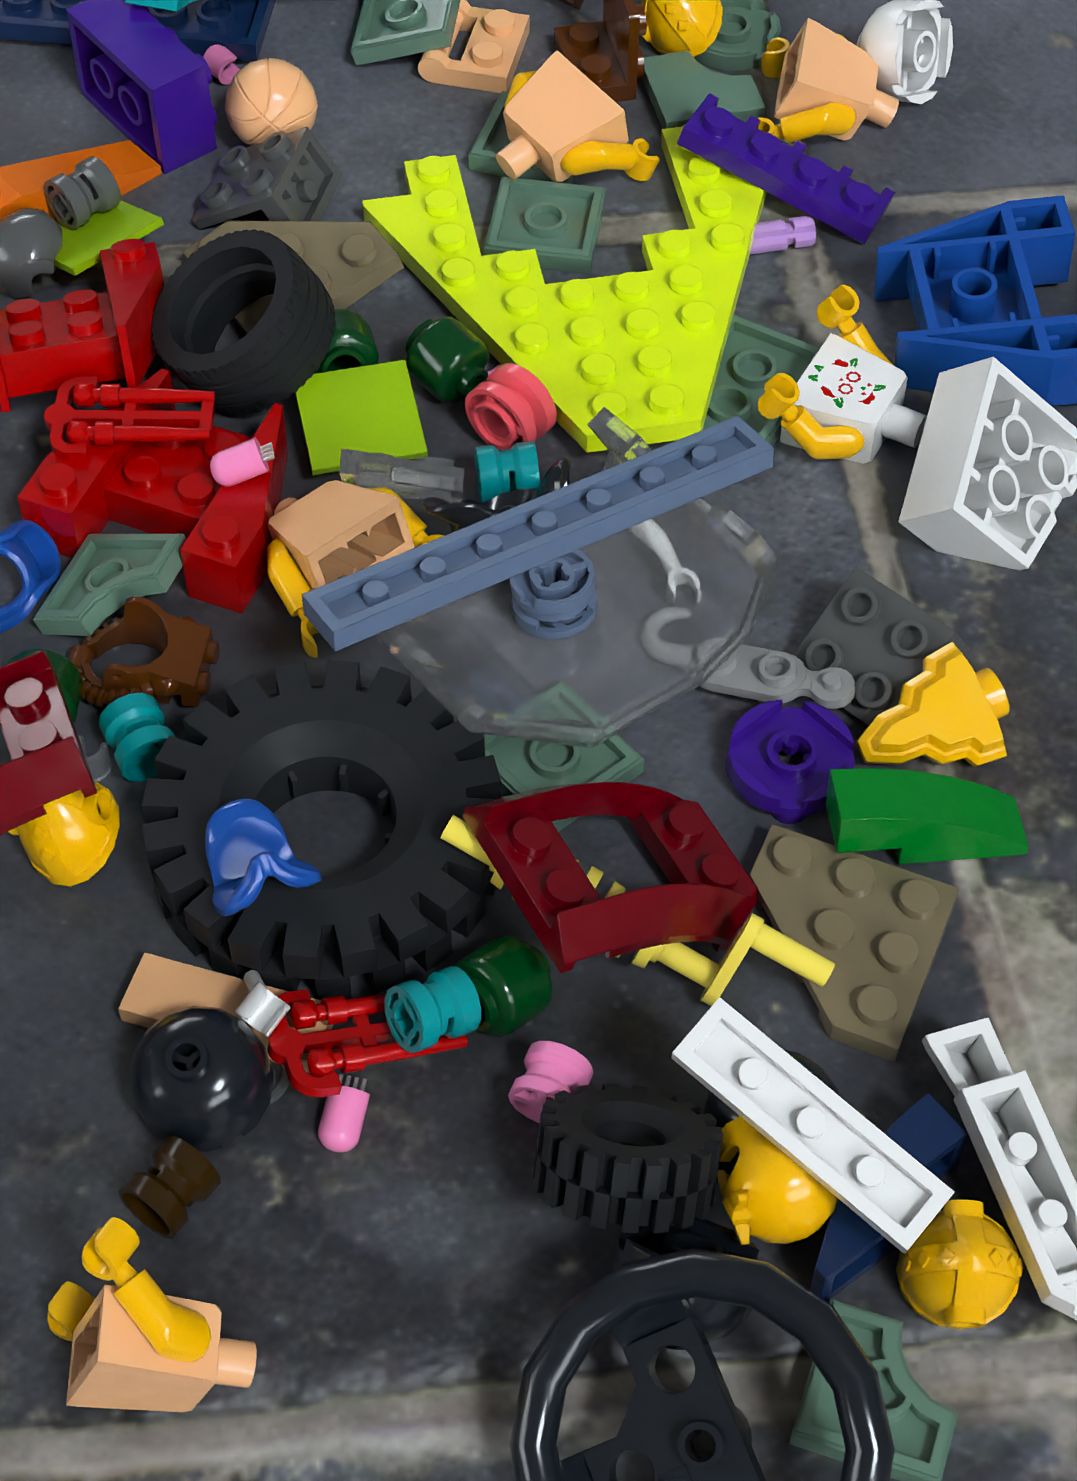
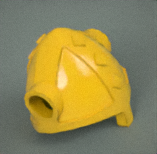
(682, 24)
(72, 837)
(960, 1268)

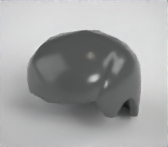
(27, 248)

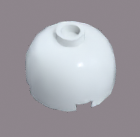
(909, 47)

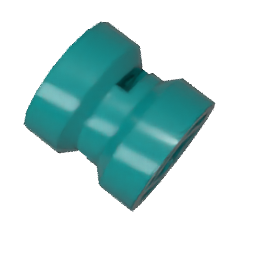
(493, 469)
(136, 732)
(428, 1010)

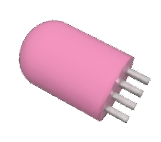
(241, 462)
(344, 1117)

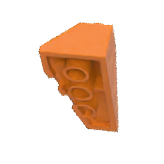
(24, 181)

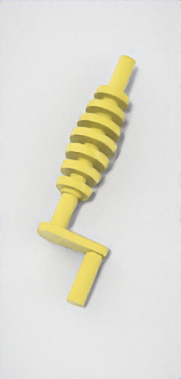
(677, 955)

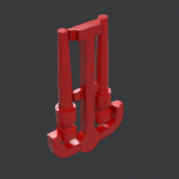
(124, 425)
(354, 1045)

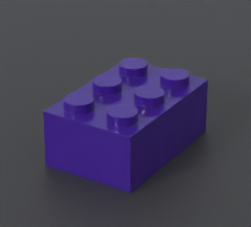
(144, 80)

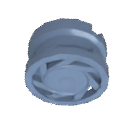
(555, 597)

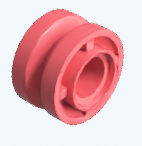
(510, 407)

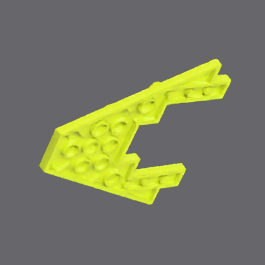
(617, 342)

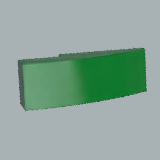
(921, 816)

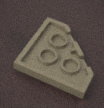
(344, 255)
(865, 918)

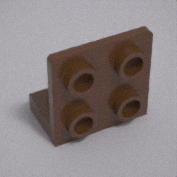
(609, 48)

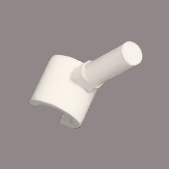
(261, 1007)

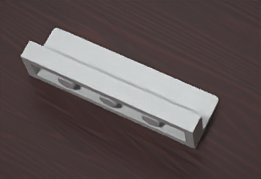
(812, 1125)

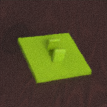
(83, 245)
(360, 411)

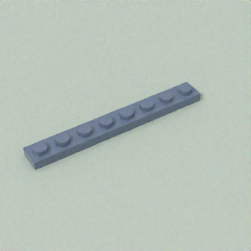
(535, 533)

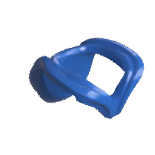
(37, 562)
(245, 848)

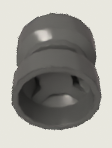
(82, 193)

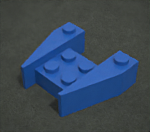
(978, 297)

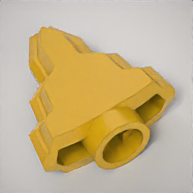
(941, 716)

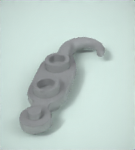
(778, 675)

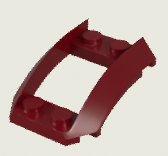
(40, 741)
(703, 903)

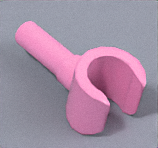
(220, 63)

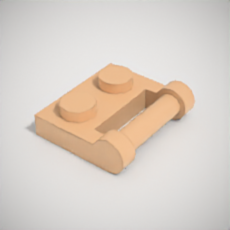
(489, 55)

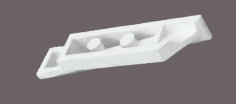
(1016, 1154)

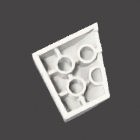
(989, 468)

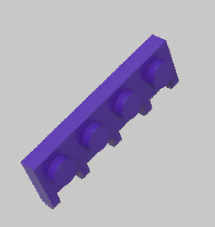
(784, 170)

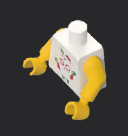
(846, 395)

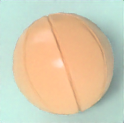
(269, 99)

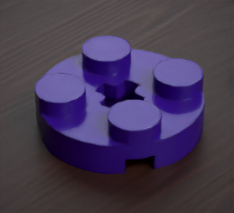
(780, 788)

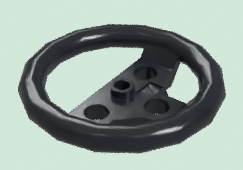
(647, 1311)

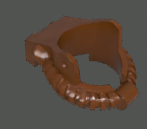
(180, 670)

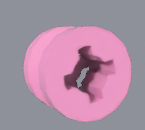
(549, 1071)

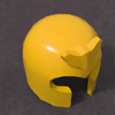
(768, 1190)

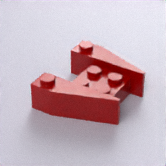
(85, 330)
(169, 491)

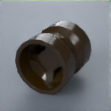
(173, 1183)

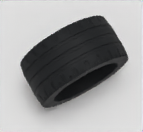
(212, 290)

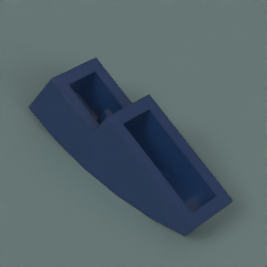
(849, 1241)

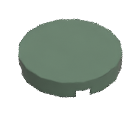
(742, 36)

